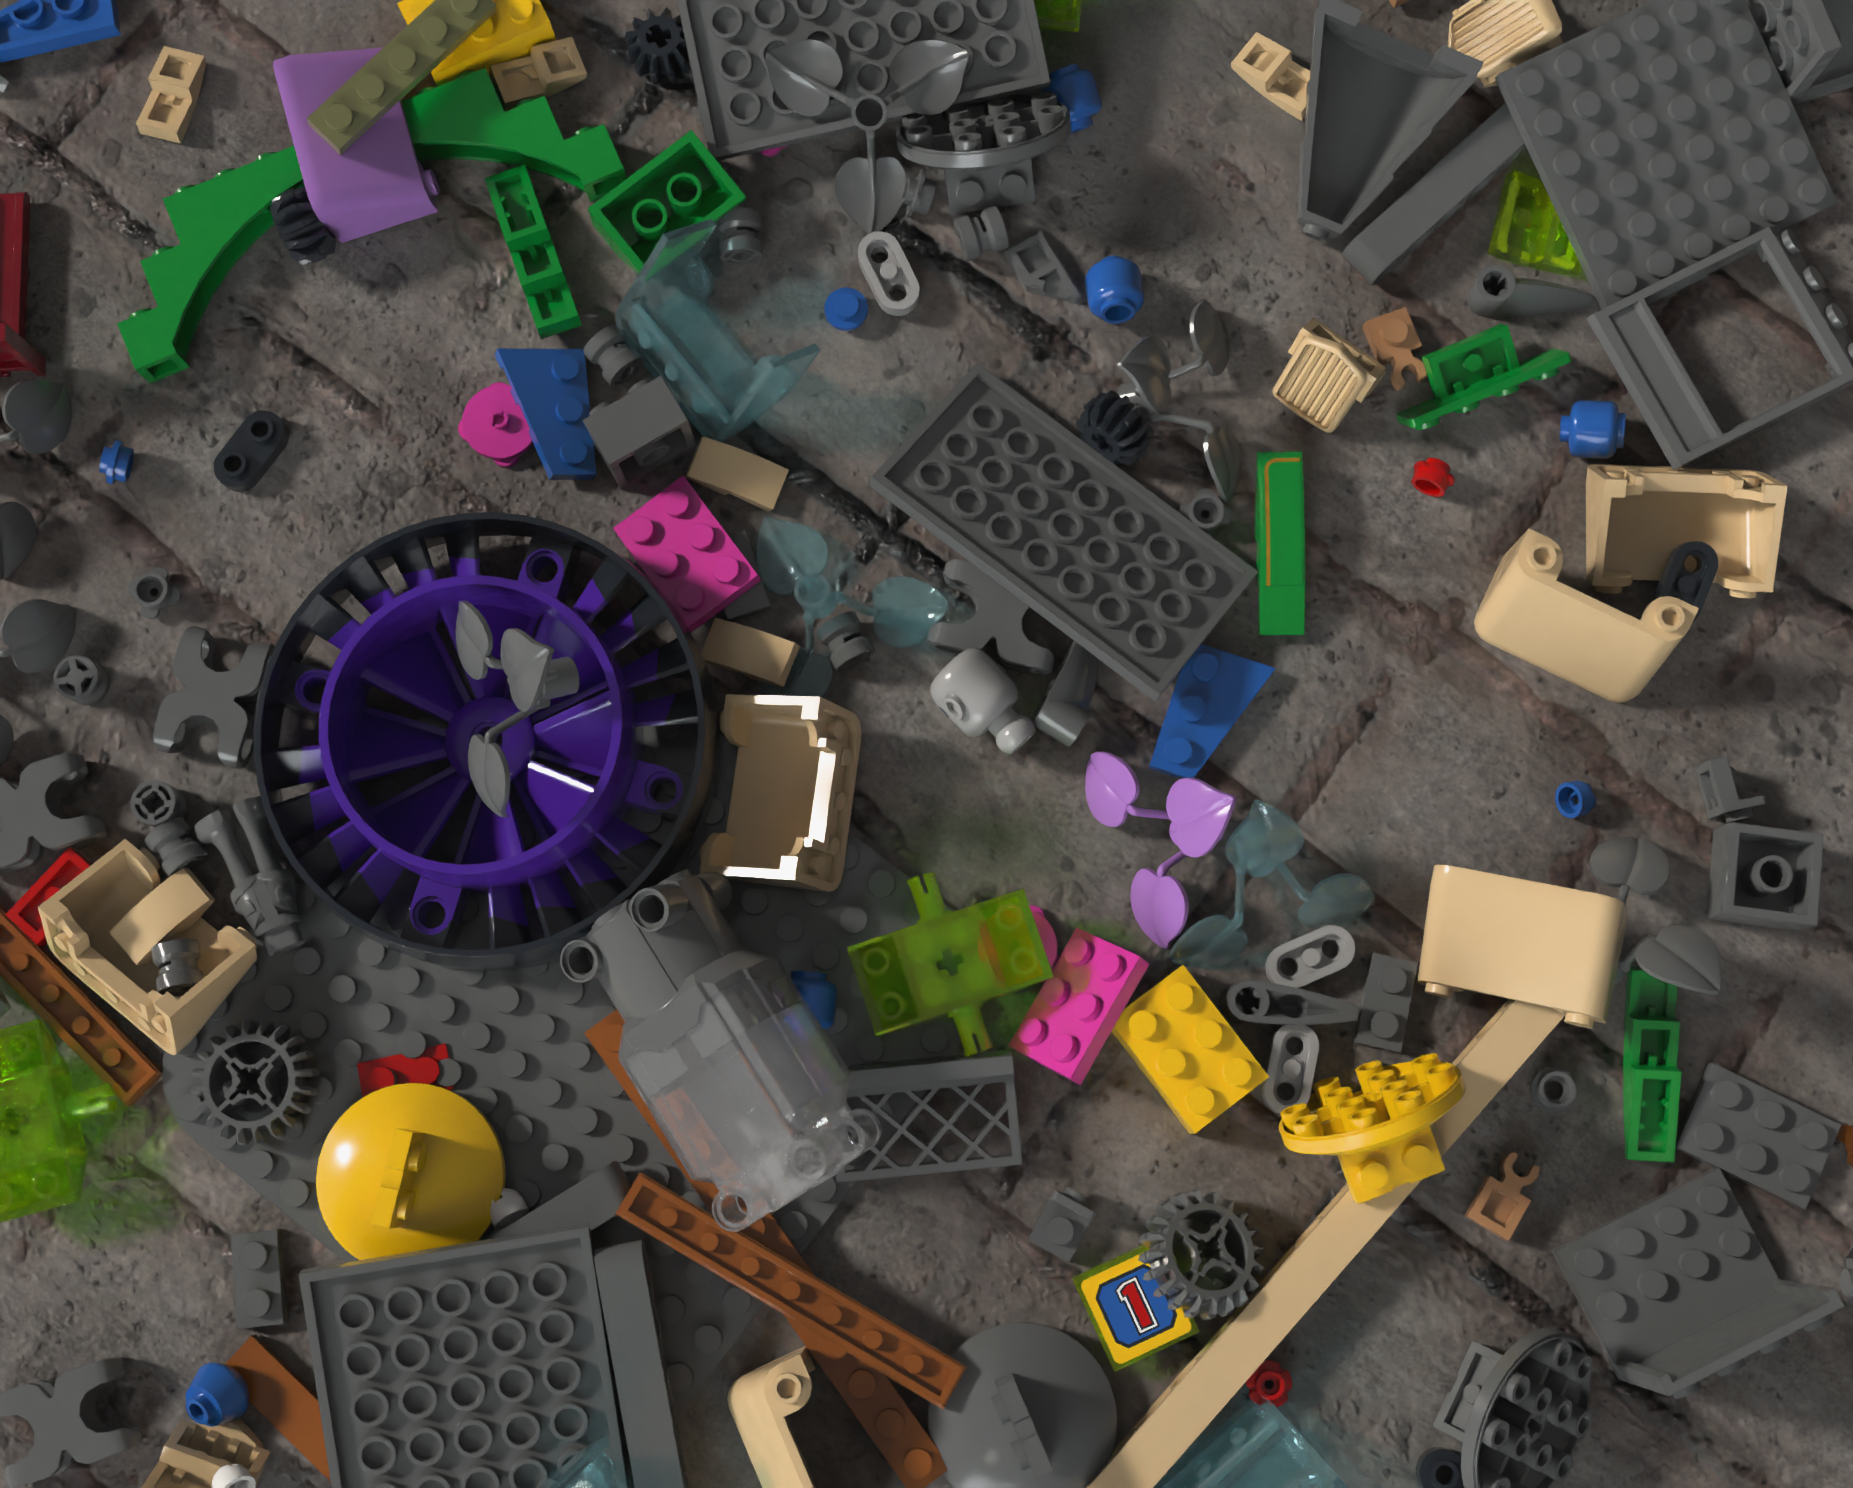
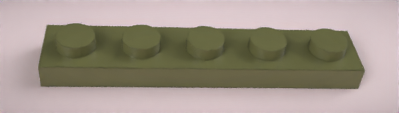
(397, 70)

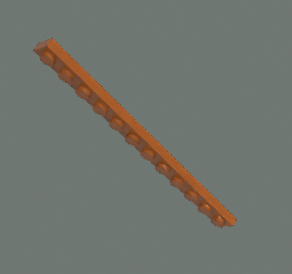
(863, 1388)

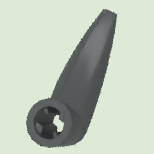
(1521, 295)
(1068, 696)
(1284, 1005)

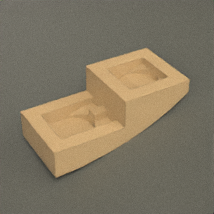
(546, 72)
(1273, 74)
(174, 94)
(737, 473)
(750, 652)
(159, 915)

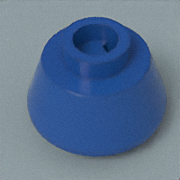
(216, 1395)

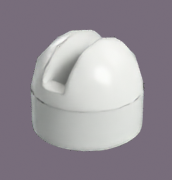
(508, 1208)
(233, 1477)

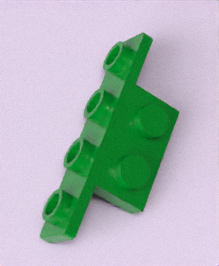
(1475, 370)

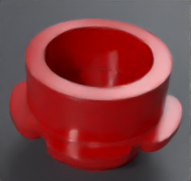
(1432, 477)
(1281, 1383)

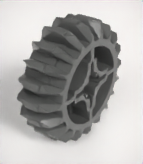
(227, 1056)
(1233, 1267)

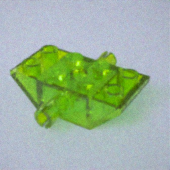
(997, 951)
(47, 1154)

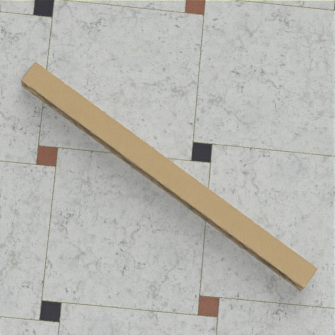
(1309, 1268)

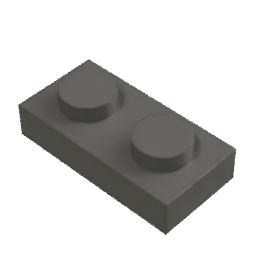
(1385, 1002)
(259, 1279)

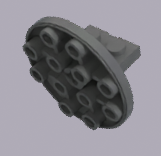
(986, 147)
(1519, 1410)
(1025, 1411)

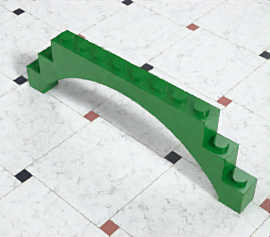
(232, 210)

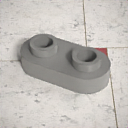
(890, 275)
(1309, 958)
(1291, 1069)

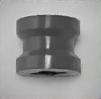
(72, 675)

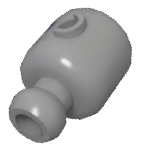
(981, 698)

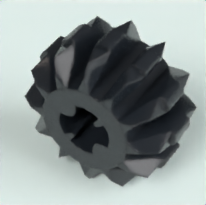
(644, 49)
(300, 228)
(1115, 428)

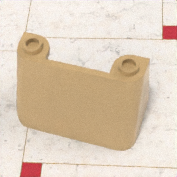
(1647, 511)
(1571, 631)
(787, 792)
(78, 935)
(1522, 942)
(760, 1408)

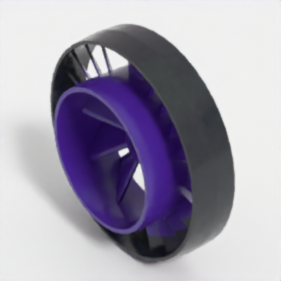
(406, 658)

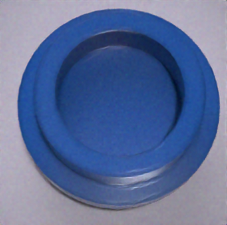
(846, 309)
(116, 462)

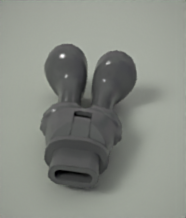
(269, 896)

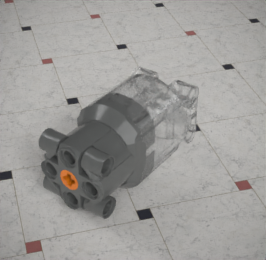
(722, 1048)

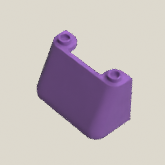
(377, 177)

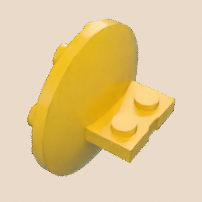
(1383, 1128)
(409, 1172)

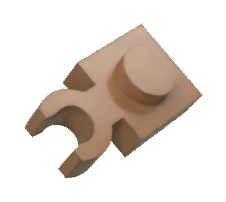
(1394, 341)
(1499, 1203)

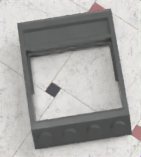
(1661, 382)

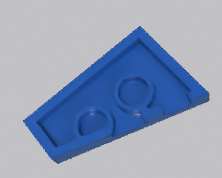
(554, 401)

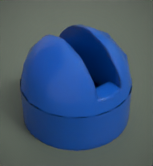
(1569, 790)

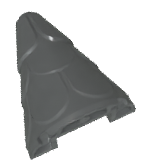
(1366, 113)

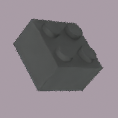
(640, 431)
(1765, 876)

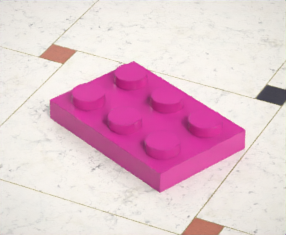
(687, 553)
(1079, 1005)

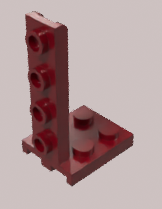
(14, 248)

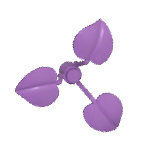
(1198, 823)

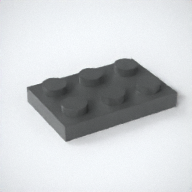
(1756, 1136)

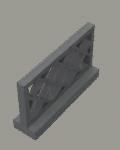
(932, 1075)

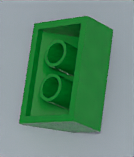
(664, 195)

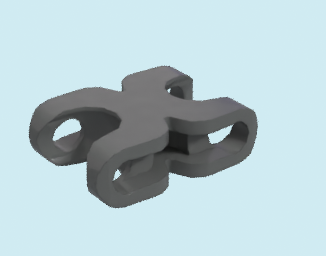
(994, 624)
(212, 698)
(34, 815)
(66, 1422)

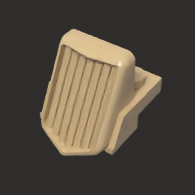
(1504, 33)
(1325, 376)
(198, 1451)

